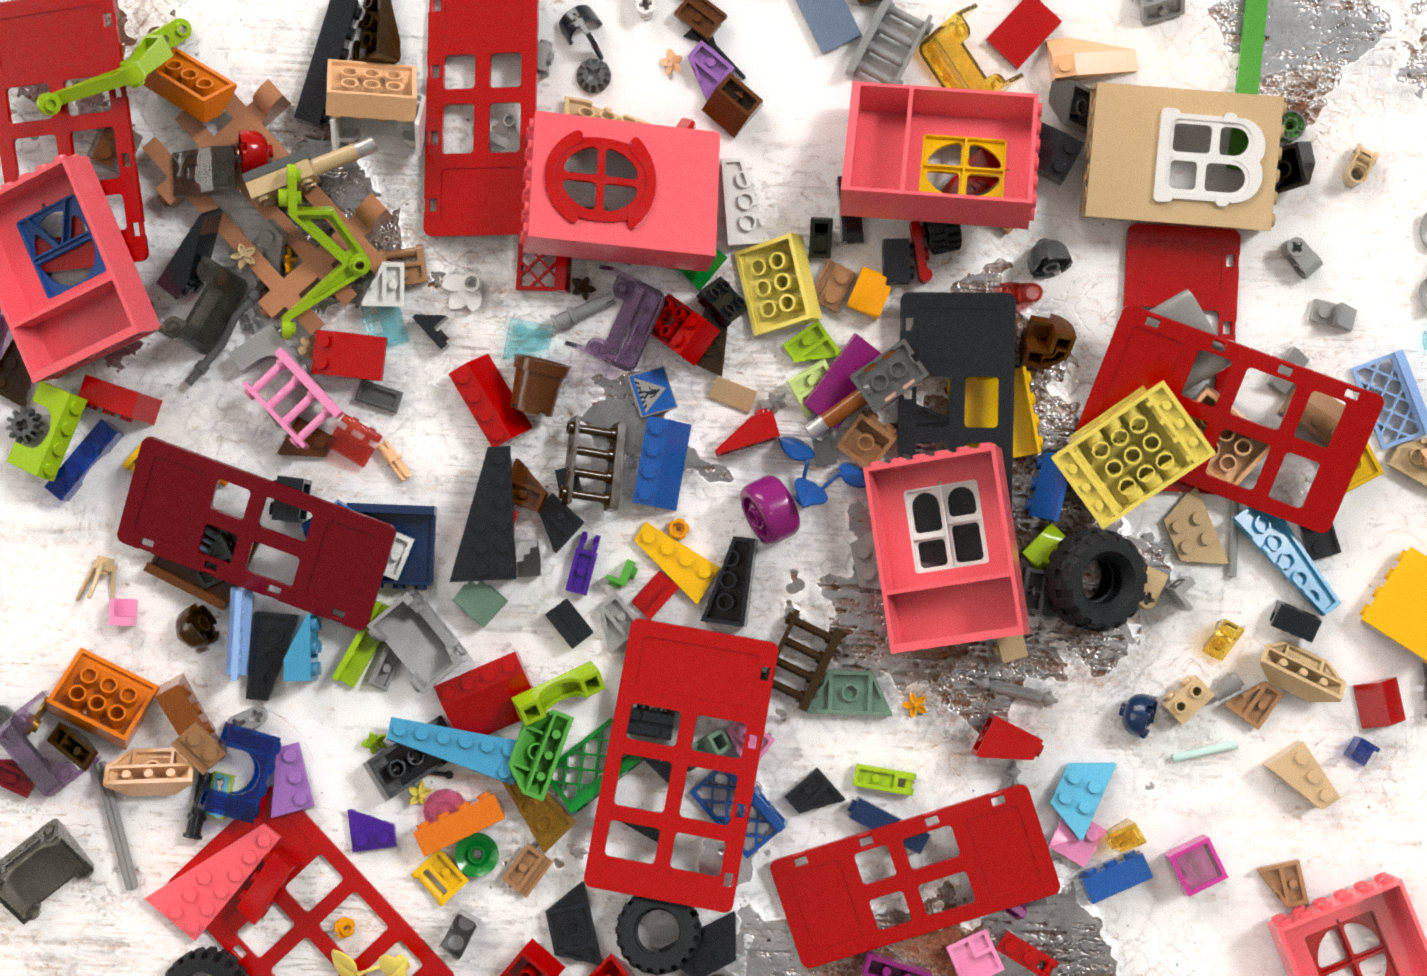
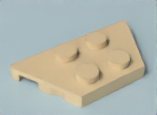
(1193, 531)

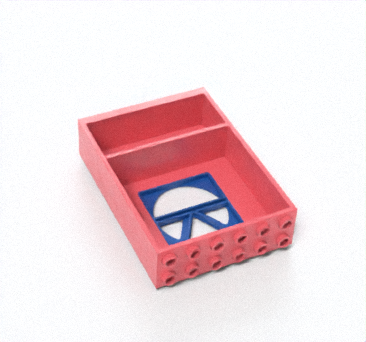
(55, 323)

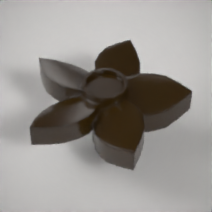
(582, 287)

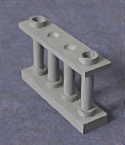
(876, 27)

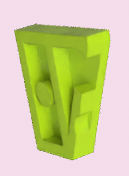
(811, 344)

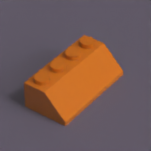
(191, 86)

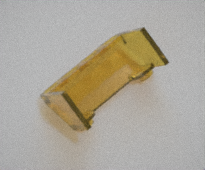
(953, 62)

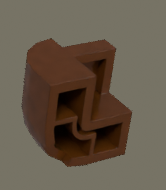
(1046, 341)

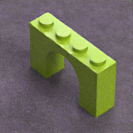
(65, 414)

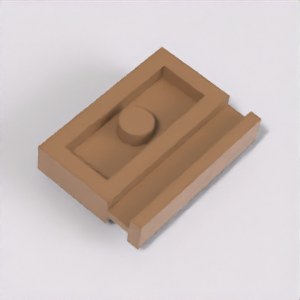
(833, 284)
(199, 747)
(527, 869)

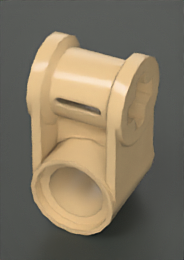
(1360, 162)
(1156, 582)

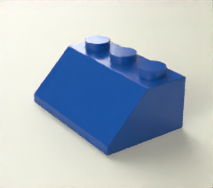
(1047, 490)

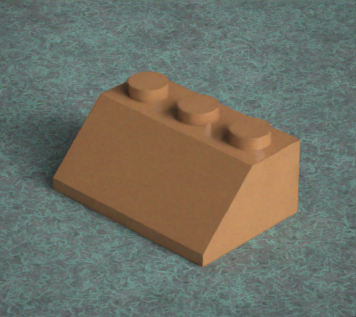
(1319, 416)

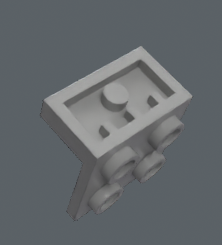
(1158, 10)

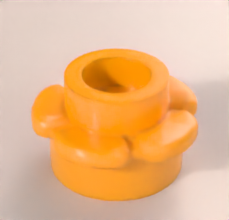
(678, 534)
(339, 927)

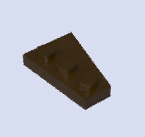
(713, 357)

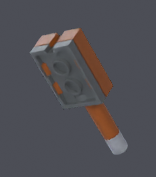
(877, 384)

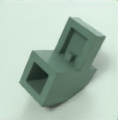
(713, 743)

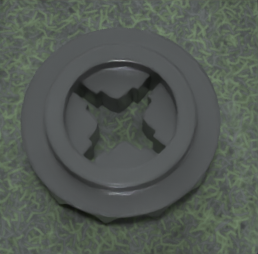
(593, 85)

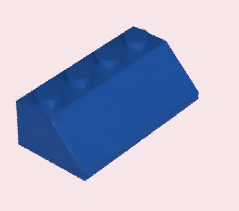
(661, 463)

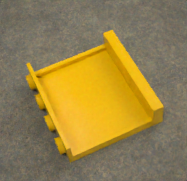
(982, 410)
(1402, 604)

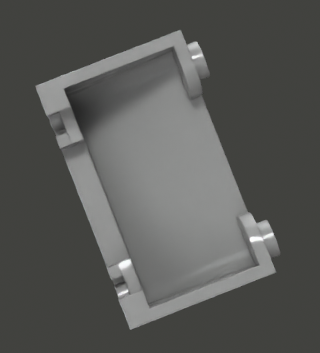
(1186, 309)
(419, 640)

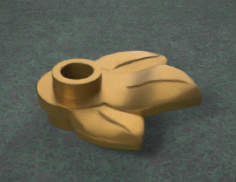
(40, 713)

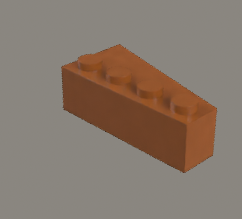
(183, 707)

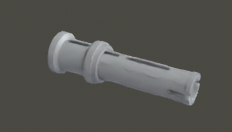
(573, 315)

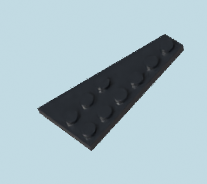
(489, 533)

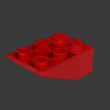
(684, 330)

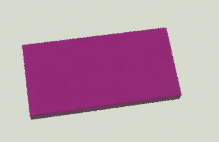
(836, 381)

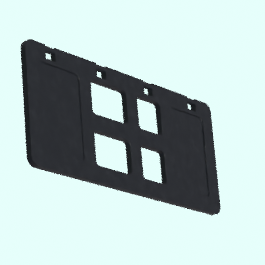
(958, 339)

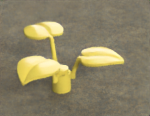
(389, 965)

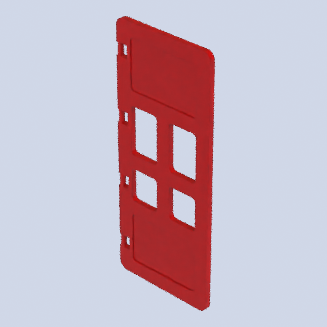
(478, 189)
(1177, 258)
(998, 850)

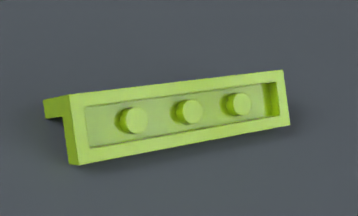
(359, 653)

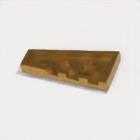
(545, 818)

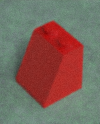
(1006, 741)

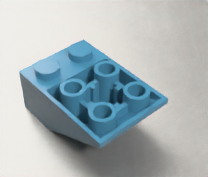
(302, 657)

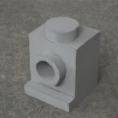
(545, 57)

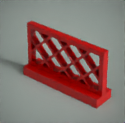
(562, 273)

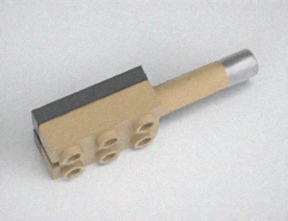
(267, 179)

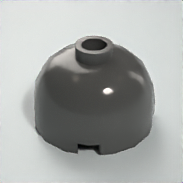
(1048, 257)

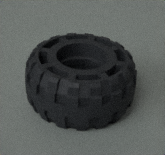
(1120, 586)

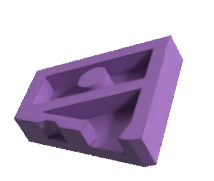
(708, 68)

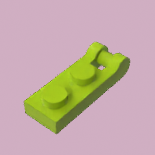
(883, 779)

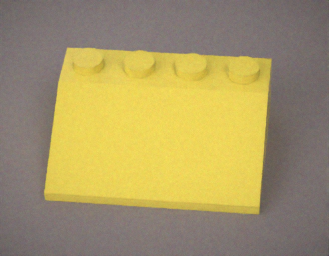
(778, 284)

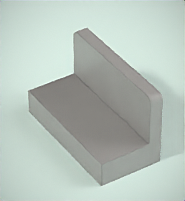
(1177, 590)

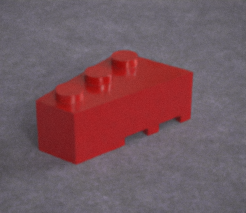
(119, 400)

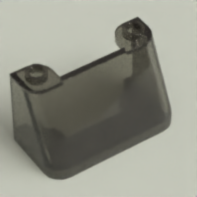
(212, 309)
(40, 868)

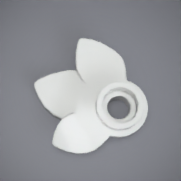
(462, 293)

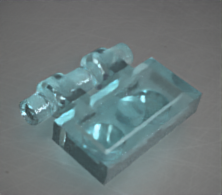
(391, 322)

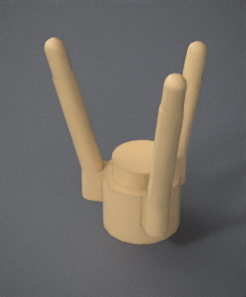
(101, 565)

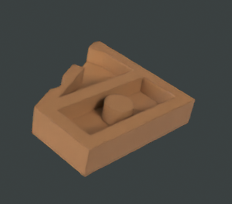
(1286, 882)

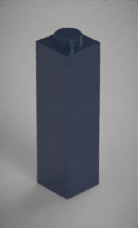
(874, 816)

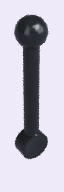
(448, 774)

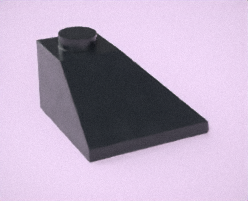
(1295, 166)

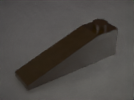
(379, 34)

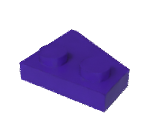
(370, 832)

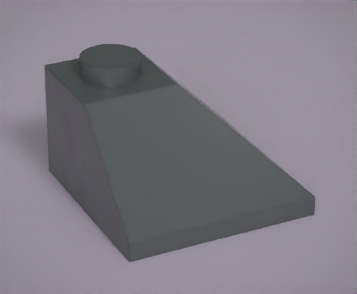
(1070, 103)

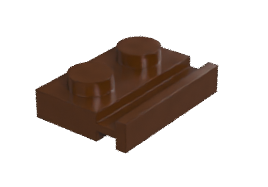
(701, 17)

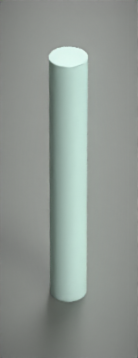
(1203, 751)

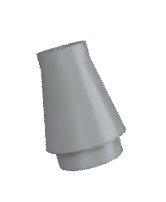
(1227, 686)

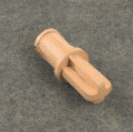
(394, 460)

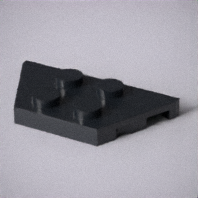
(573, 927)
(715, 949)

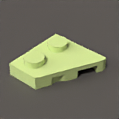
(804, 383)

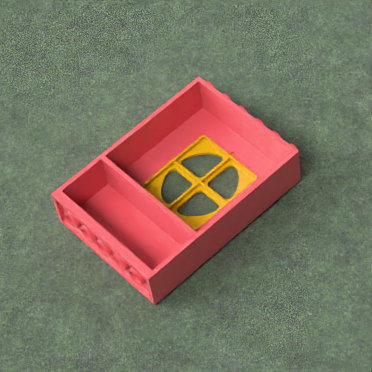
(901, 126)

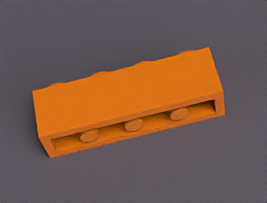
(459, 824)

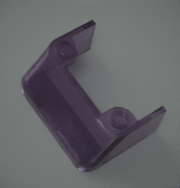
(632, 325)
(45, 778)

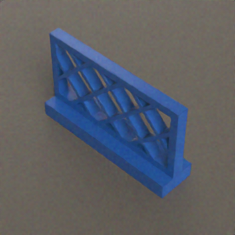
(759, 802)

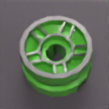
(1296, 121)

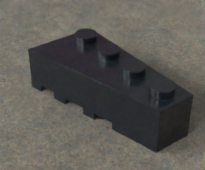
(733, 586)

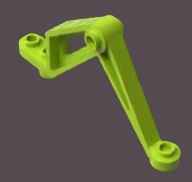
(147, 56)
(342, 274)

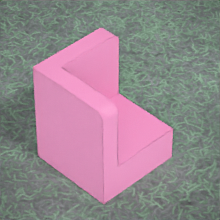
(123, 612)

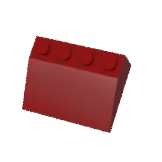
(482, 697)

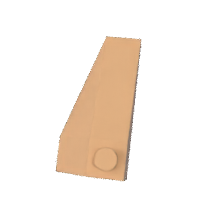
(1086, 59)

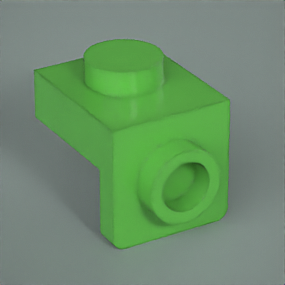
(629, 572)

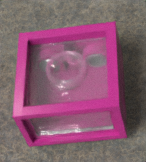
(1196, 865)

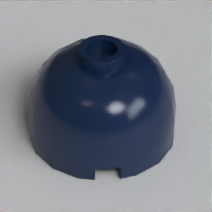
(1138, 714)

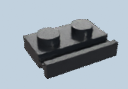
(1320, 544)

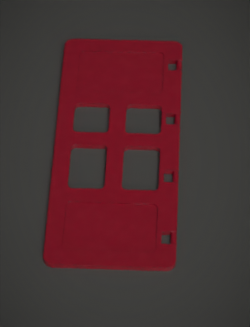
(173, 504)

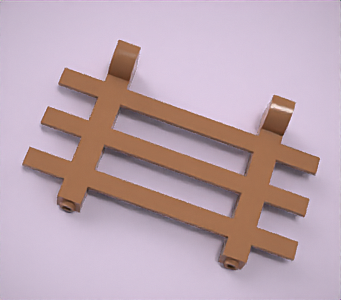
(316, 263)

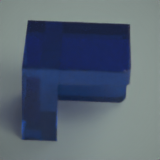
(1360, 750)

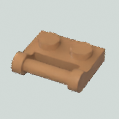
(414, 271)

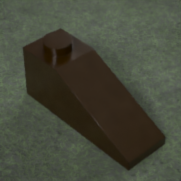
(73, 745)

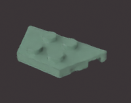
(849, 694)

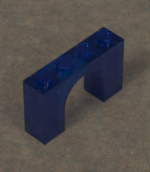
(245, 802)

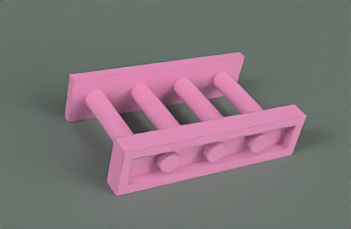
(314, 393)

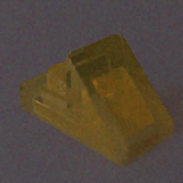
(1222, 639)

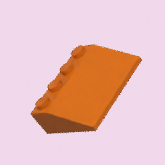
(102, 698)

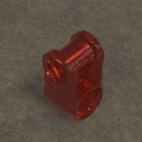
(1018, 290)

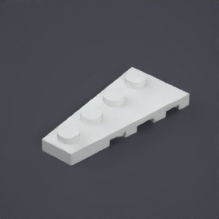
(740, 205)

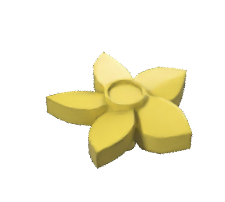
(418, 793)

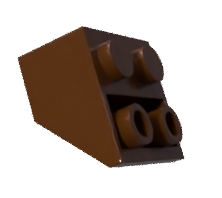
(732, 105)

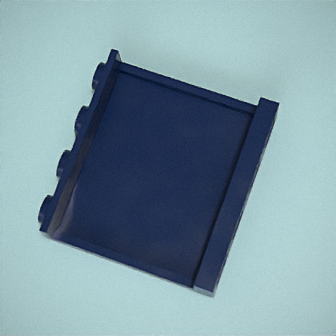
(414, 522)

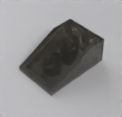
(206, 171)

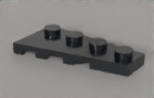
(268, 648)

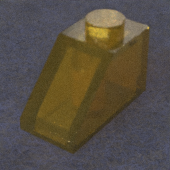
(1124, 836)

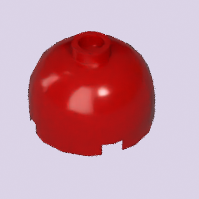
(253, 150)

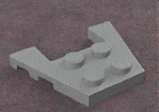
(866, 562)

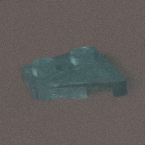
(526, 337)

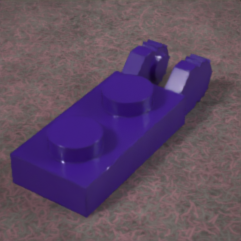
(582, 566)

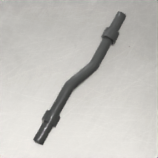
(202, 366)

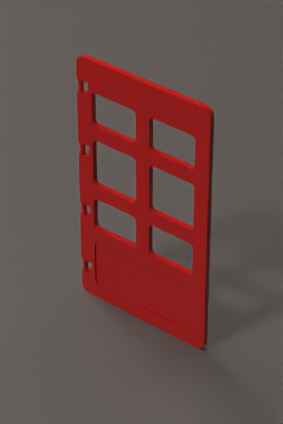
(58, 44)
(1149, 354)
(697, 676)
(304, 842)

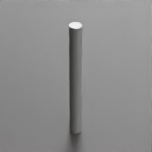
(1233, 540)

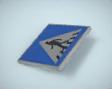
(652, 392)

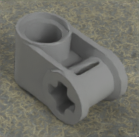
(1303, 259)

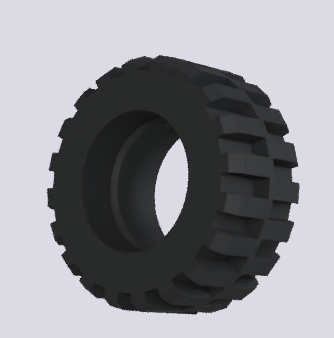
(206, 961)
(649, 961)

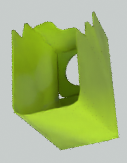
(1041, 546)

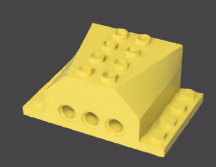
(1132, 452)

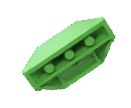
(538, 753)

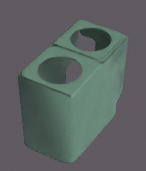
(480, 601)

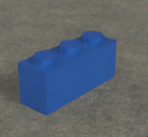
(1115, 876)

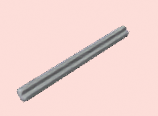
(117, 830)

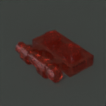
(350, 446)

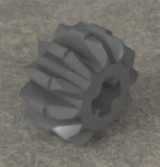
(28, 417)

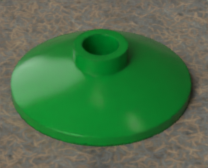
(468, 862)

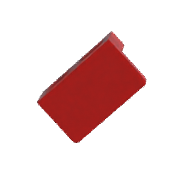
(655, 594)

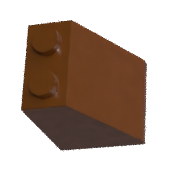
(104, 152)

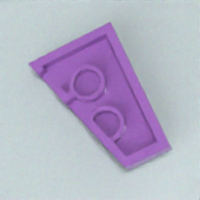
(291, 782)

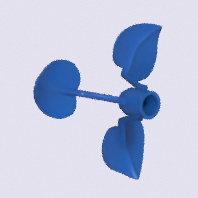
(807, 491)

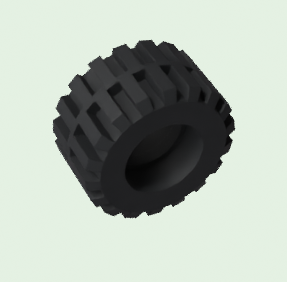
(943, 237)

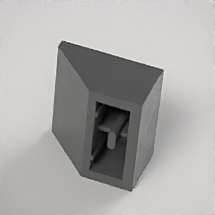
(1035, 596)

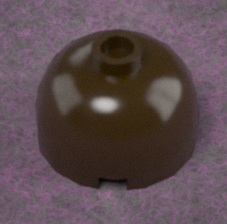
(196, 627)

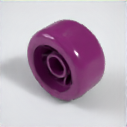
(770, 509)

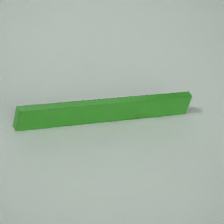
(1248, 64)

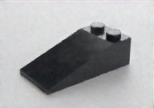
(1056, 153)
(181, 275)
(391, 767)

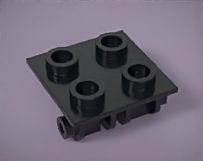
(723, 300)

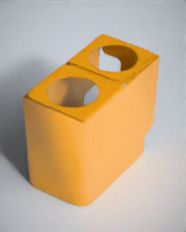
(869, 293)

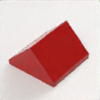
(1379, 703)

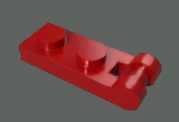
(920, 252)
(1025, 954)

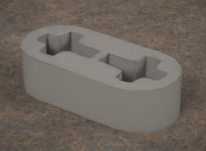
(244, 715)

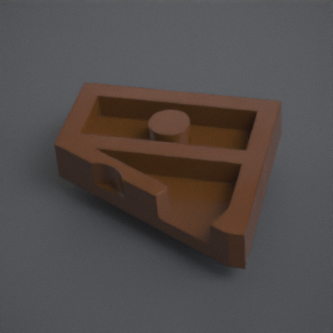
(315, 440)
(526, 488)

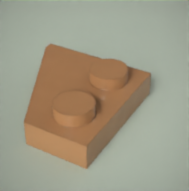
(1255, 703)

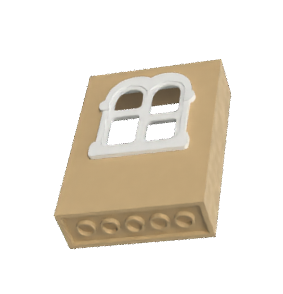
(1133, 152)

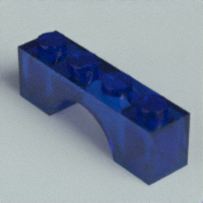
(73, 471)

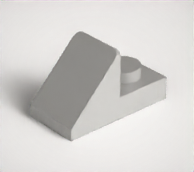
(1332, 314)

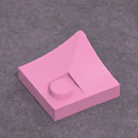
(1066, 843)
(975, 955)

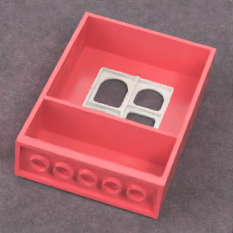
(957, 599)

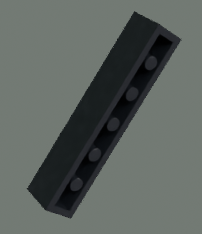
(331, 44)

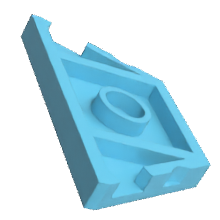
(1080, 794)

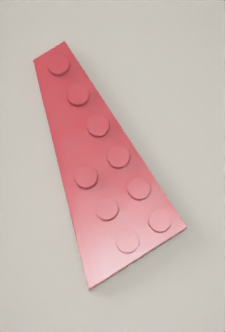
(203, 891)

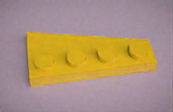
(679, 562)

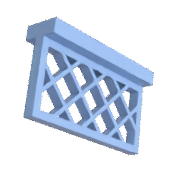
(1411, 393)
(239, 632)

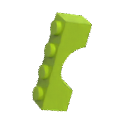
(578, 682)

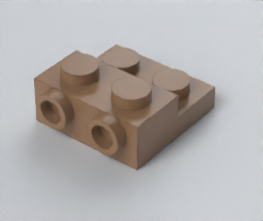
(867, 439)

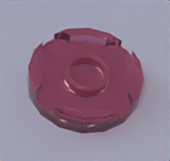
(440, 801)

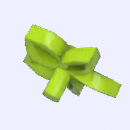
(374, 742)

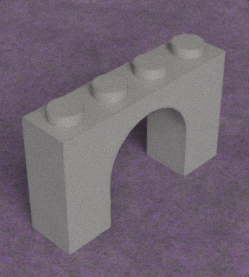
(262, 348)

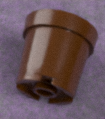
(537, 384)

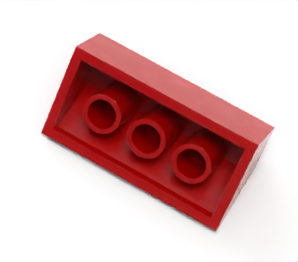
(489, 401)

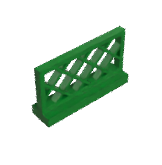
(592, 790)

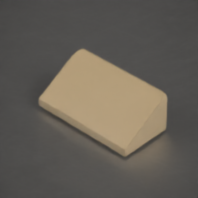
(733, 394)

